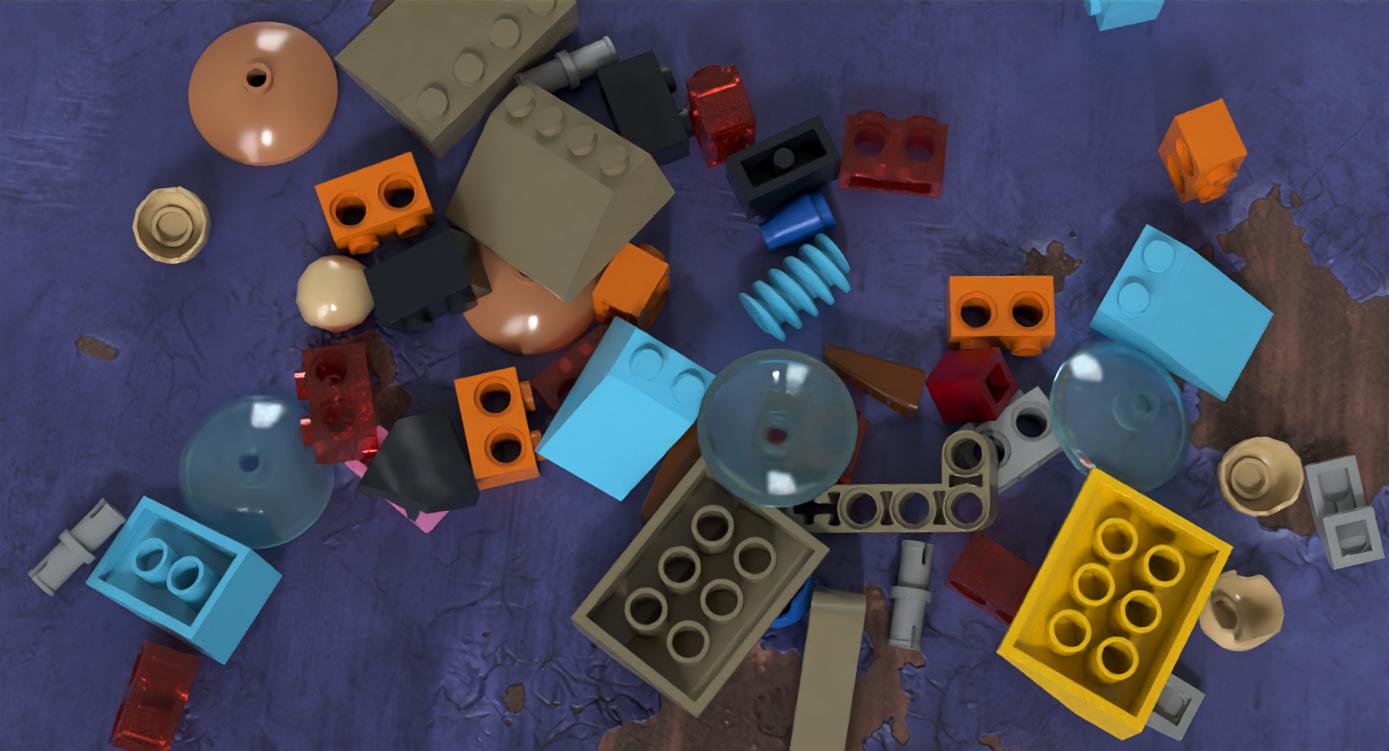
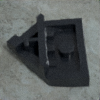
(421, 467)

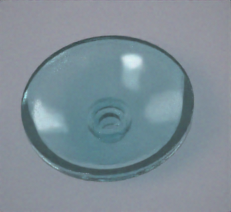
(784, 393)
(1103, 425)
(259, 505)

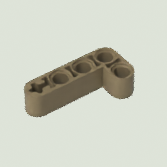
(893, 498)
(828, 670)

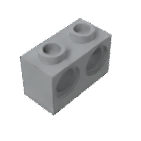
(1017, 452)

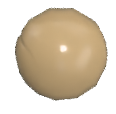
(172, 225)
(334, 293)
(1260, 476)
(1242, 611)

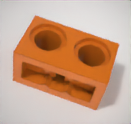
(1202, 152)
(372, 191)
(633, 286)
(997, 300)
(488, 430)

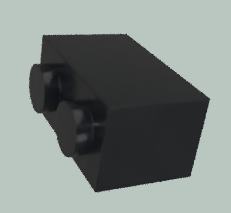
(642, 107)
(783, 167)
(428, 282)

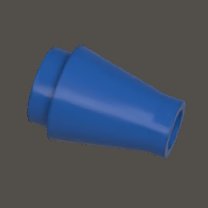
(798, 221)

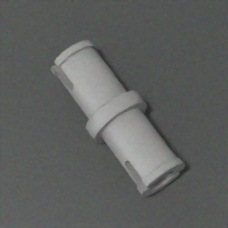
(571, 67)
(77, 547)
(911, 595)

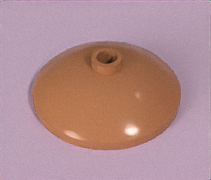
(271, 120)
(526, 316)

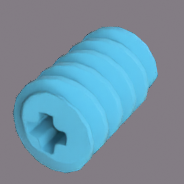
(797, 287)

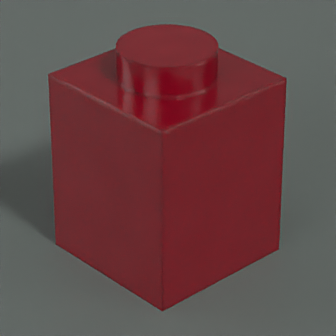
(971, 385)

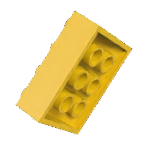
(1113, 604)

